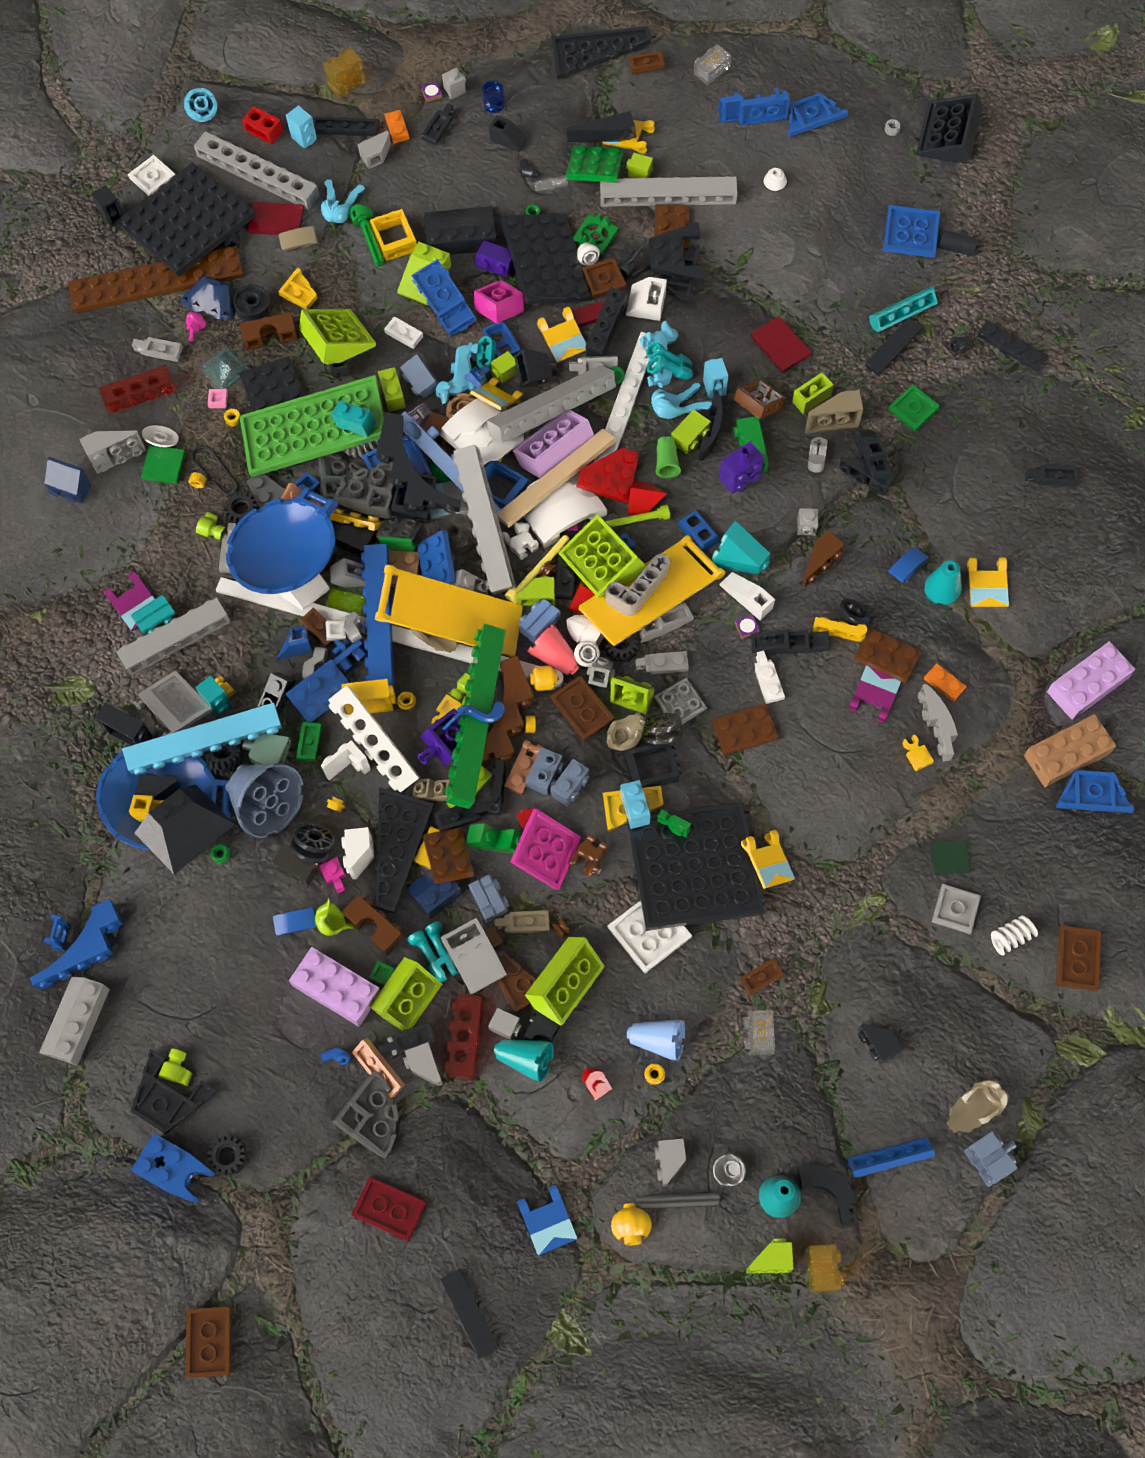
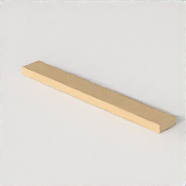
(555, 477)

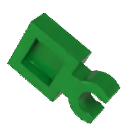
(675, 823)

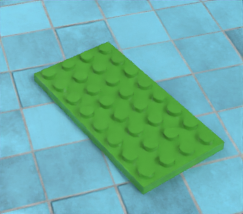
(305, 428)

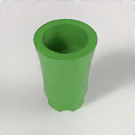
(667, 458)

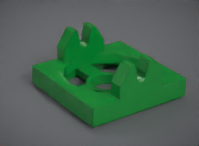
(602, 224)

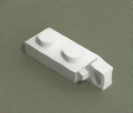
(768, 679)

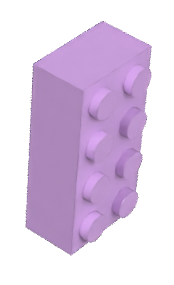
(553, 443)
(1090, 680)
(334, 986)

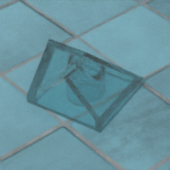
(223, 368)

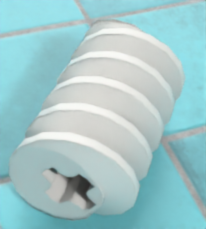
(1012, 933)

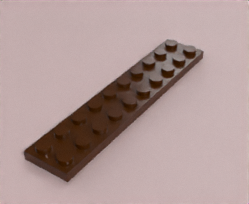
(150, 281)

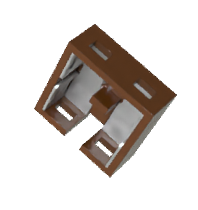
(761, 399)

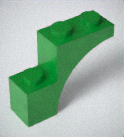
(488, 838)

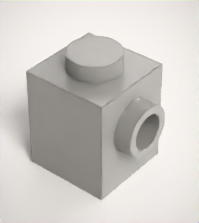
(454, 83)
(807, 521)
(505, 1024)

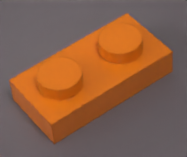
(396, 126)
(945, 682)

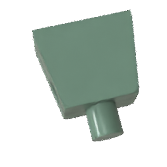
(267, 749)

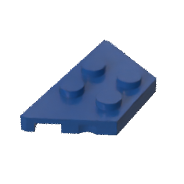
(813, 113)
(1094, 792)

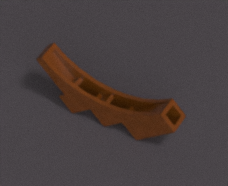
(516, 694)

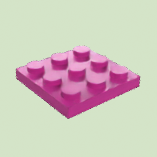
(545, 849)

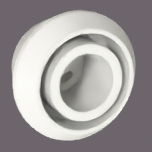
(775, 179)
(587, 254)
(586, 653)

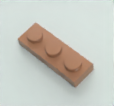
(372, 1060)

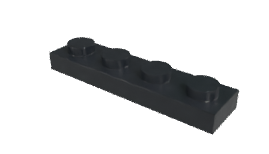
(1012, 346)

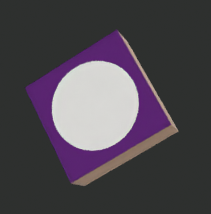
(431, 92)
(747, 626)

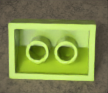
(406, 994)

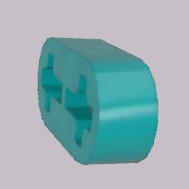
(486, 353)

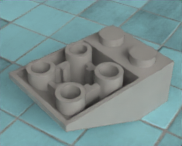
(111, 448)
(473, 956)

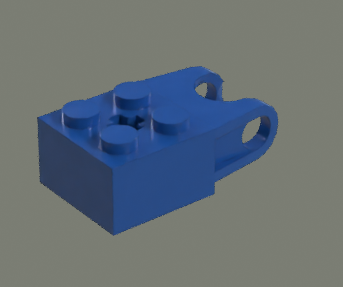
(177, 1171)

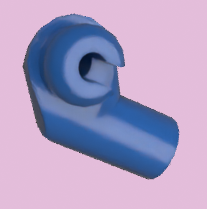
(337, 1054)

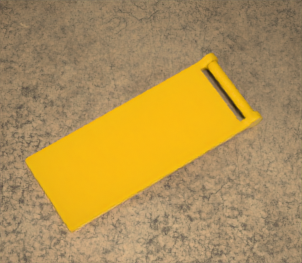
(683, 580)
(447, 609)

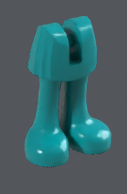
(661, 358)
(433, 932)

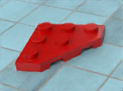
(610, 475)

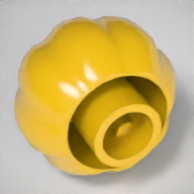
(631, 1224)

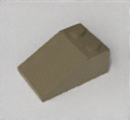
(836, 413)

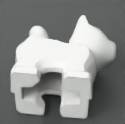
(521, 541)

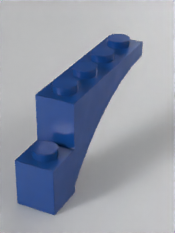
(87, 949)

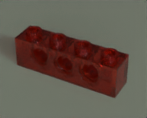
(129, 388)
(466, 1069)

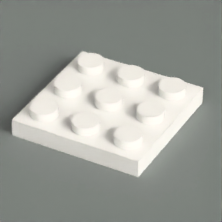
(644, 946)

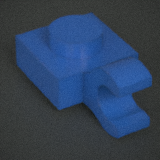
(477, 376)

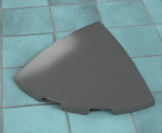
(333, 473)
(369, 491)
(370, 1116)

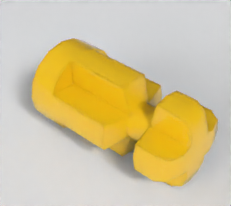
(225, 686)

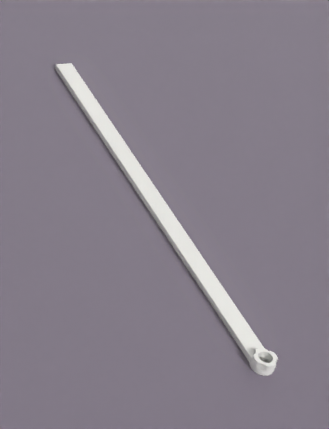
(399, 634)

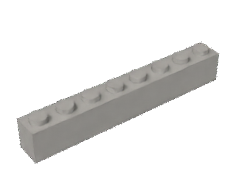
(669, 191)
(551, 403)
(484, 519)

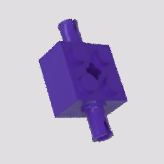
(741, 468)
(440, 741)

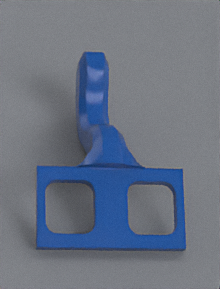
(495, 714)

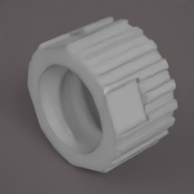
(892, 131)

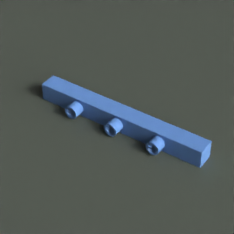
(426, 442)

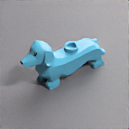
(665, 336)
(460, 368)

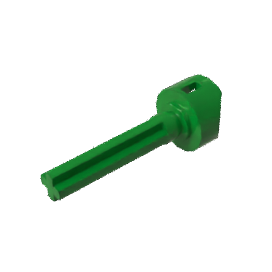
(362, 219)

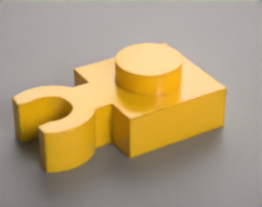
(445, 706)
(918, 756)

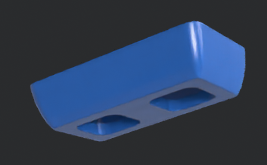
(508, 338)
(693, 531)

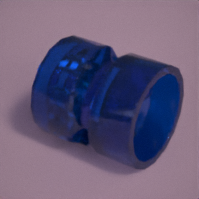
(493, 96)

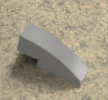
(665, 623)

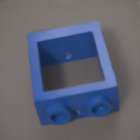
(520, 481)

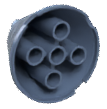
(265, 797)

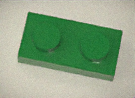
(309, 741)

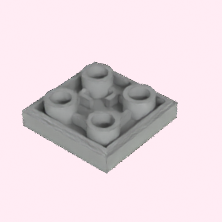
(681, 700)

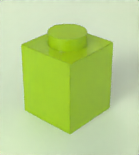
(639, 166)
(504, 367)

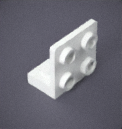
(346, 754)

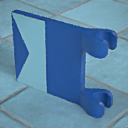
(549, 1224)

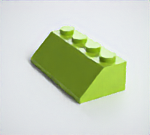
(565, 979)

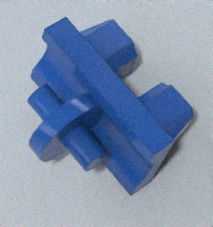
(341, 660)

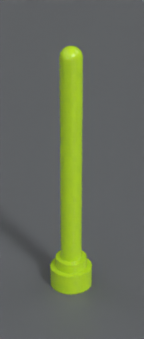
(661, 513)

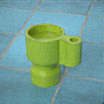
(207, 526)
(459, 692)
(173, 1070)

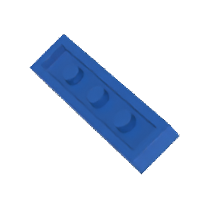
(890, 1157)

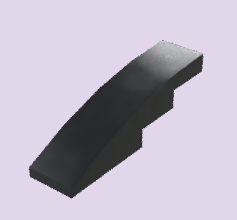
(790, 642)

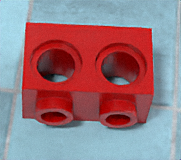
(262, 125)

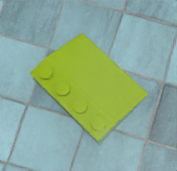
(334, 334)
(601, 557)

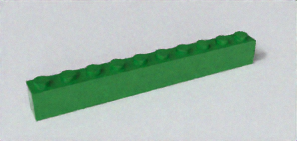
(472, 732)

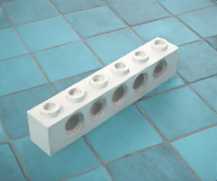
(347, 696)

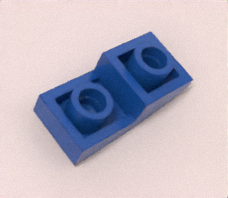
(907, 564)
(295, 921)

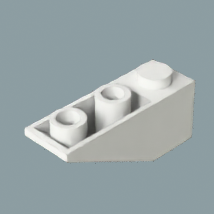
(749, 595)

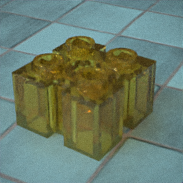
(344, 72)
(823, 1269)

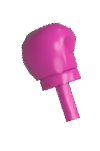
(194, 323)

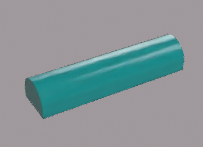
(903, 309)

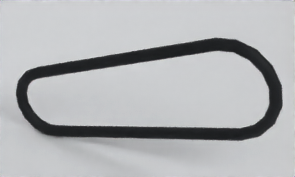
(192, 458)

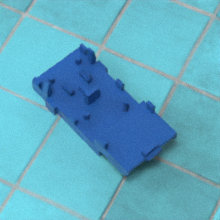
(754, 110)
(443, 297)

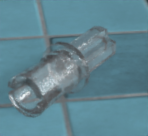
(551, 183)

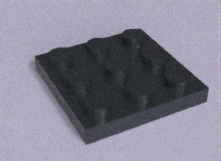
(271, 384)

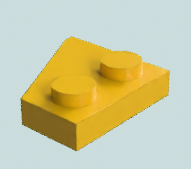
(298, 290)

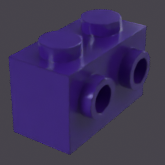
(494, 259)

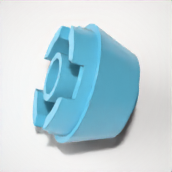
(200, 104)

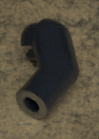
(528, 171)

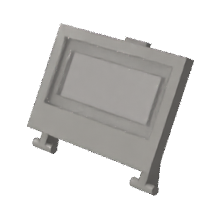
(174, 702)

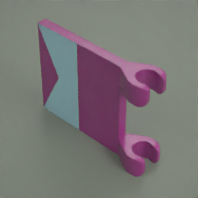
(130, 600)
(877, 690)

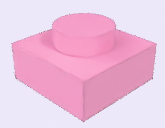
(217, 398)

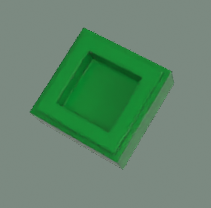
(381, 973)

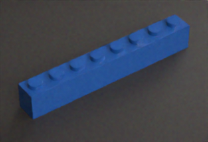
(379, 634)

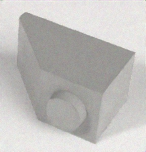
(347, 573)
(422, 1063)

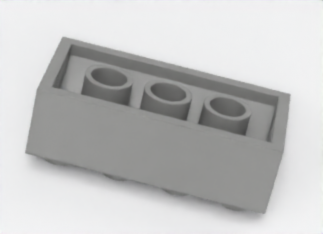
(74, 1020)

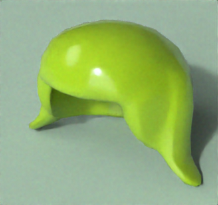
(330, 919)

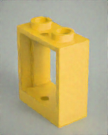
(397, 248)
(374, 694)

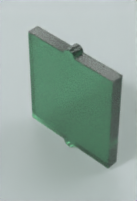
(950, 857)

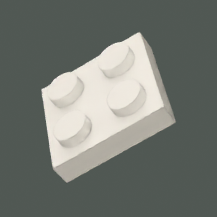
(151, 175)

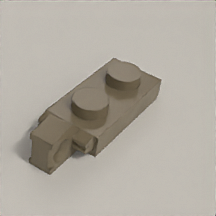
(524, 922)

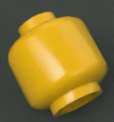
(543, 678)

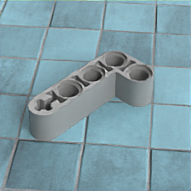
(641, 588)

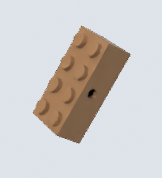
(1069, 750)

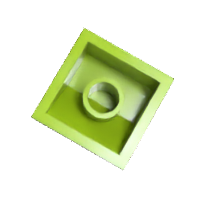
(775, 1258)

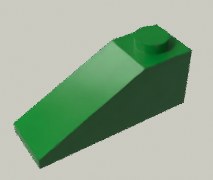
(749, 430)

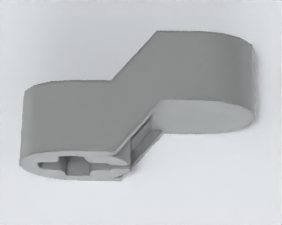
(817, 454)
(353, 627)
(319, 658)

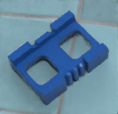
(54, 940)

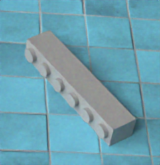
(173, 636)

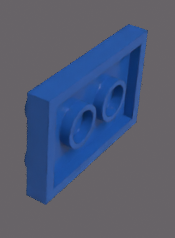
(437, 558)
(313, 693)

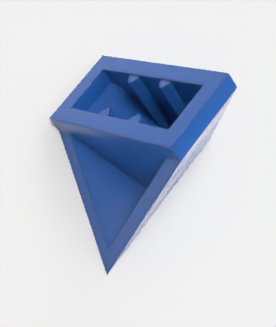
(295, 643)

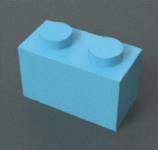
(301, 127)
(715, 377)
(635, 804)

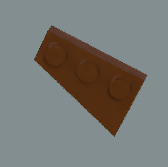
(515, 983)

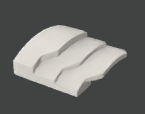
(471, 427)
(563, 510)

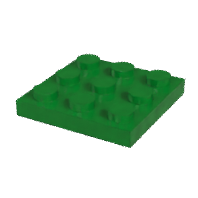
(594, 164)

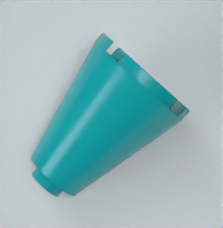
(944, 583)
(526, 1056)
(774, 1201)

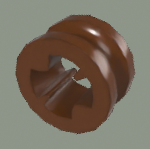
(548, 569)
(561, 928)

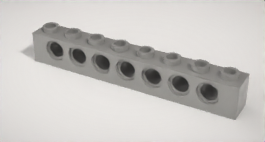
(256, 170)

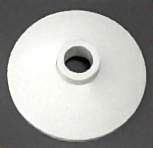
(160, 436)

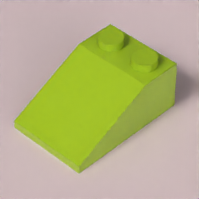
(420, 257)
(631, 694)

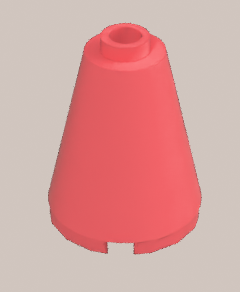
(555, 651)

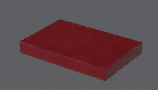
(275, 218)
(780, 344)
(389, 1209)

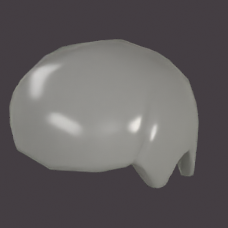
(729, 1170)

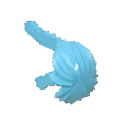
(338, 213)
(667, 404)

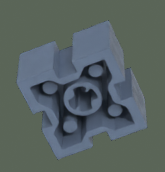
(992, 1158)

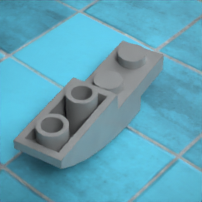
(937, 715)

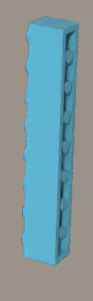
(202, 738)

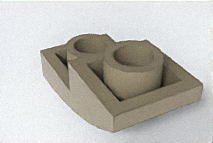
(297, 238)
(430, 790)

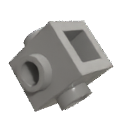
(601, 672)

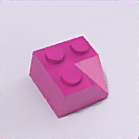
(498, 301)

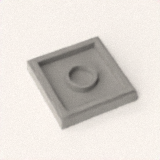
(956, 908)

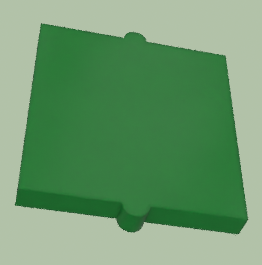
(398, 544)

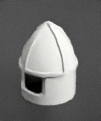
(583, 630)

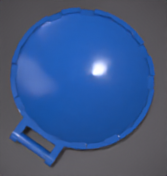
(282, 544)
(119, 785)

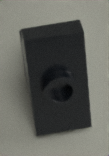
(541, 1028)

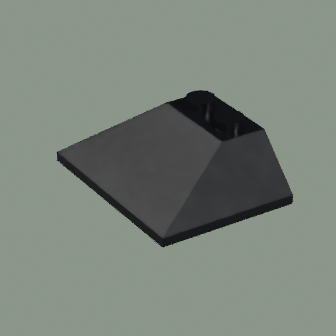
(183, 827)

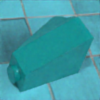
(741, 552)

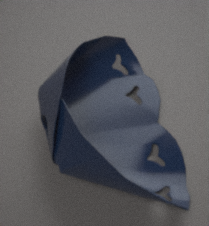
(210, 295)

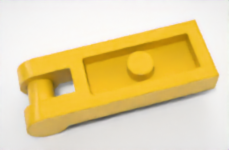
(840, 629)

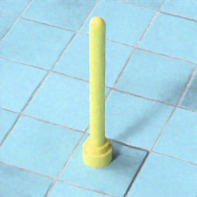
(512, 594)

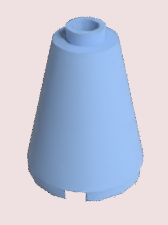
(659, 1037)

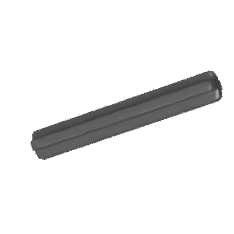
(679, 1200)

